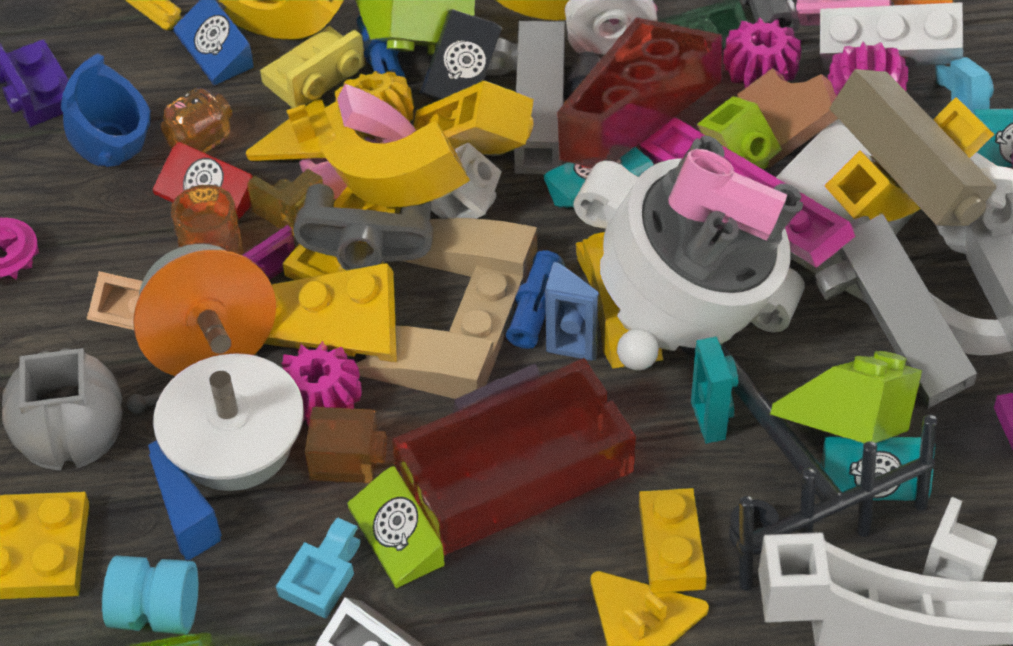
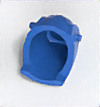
(104, 114)

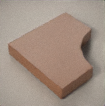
(792, 110)

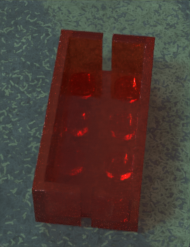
(515, 455)

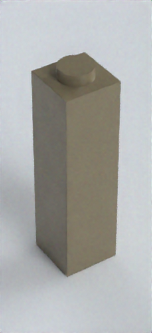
(913, 148)

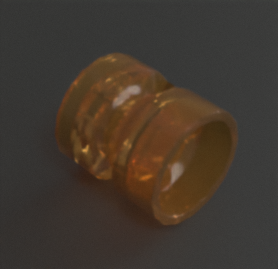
(207, 217)

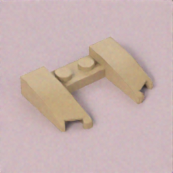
(461, 360)

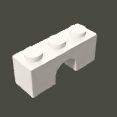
(921, 31)

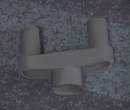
(338, 230)

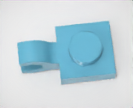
(966, 82)
(321, 574)

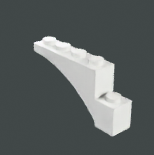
(874, 604)

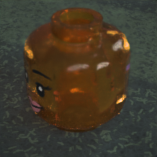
(197, 120)

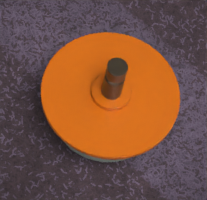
(201, 307)

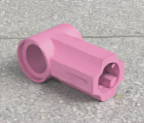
(711, 185)

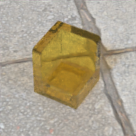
(283, 200)

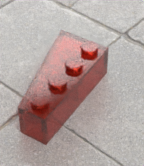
(637, 89)

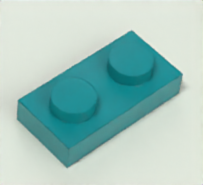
(711, 389)

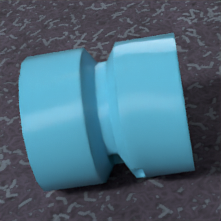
(156, 595)

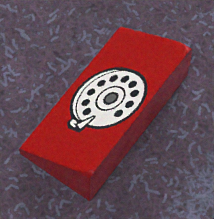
(191, 167)

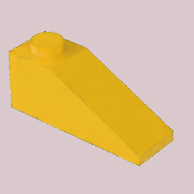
(482, 115)

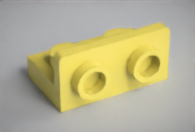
(315, 66)

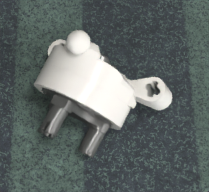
(683, 275)

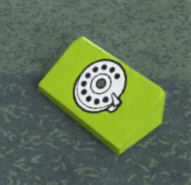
(397, 528)

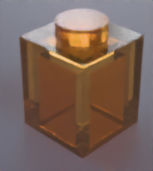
(344, 445)

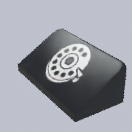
(460, 55)

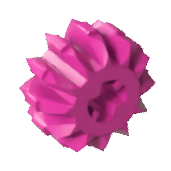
(759, 48)
(867, 58)
(324, 378)

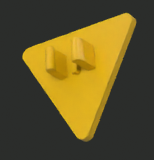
(297, 137)
(642, 618)

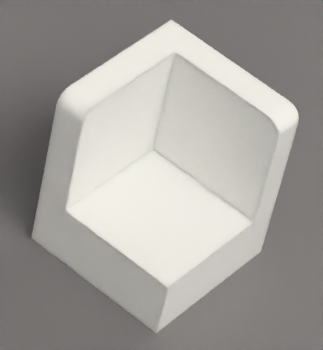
(958, 549)

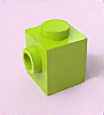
(742, 130)

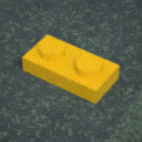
(672, 540)

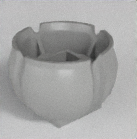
(65, 427)

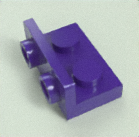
(33, 82)

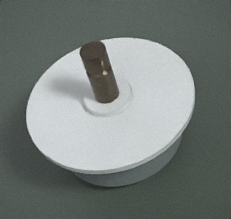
(229, 420)

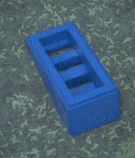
(188, 510)

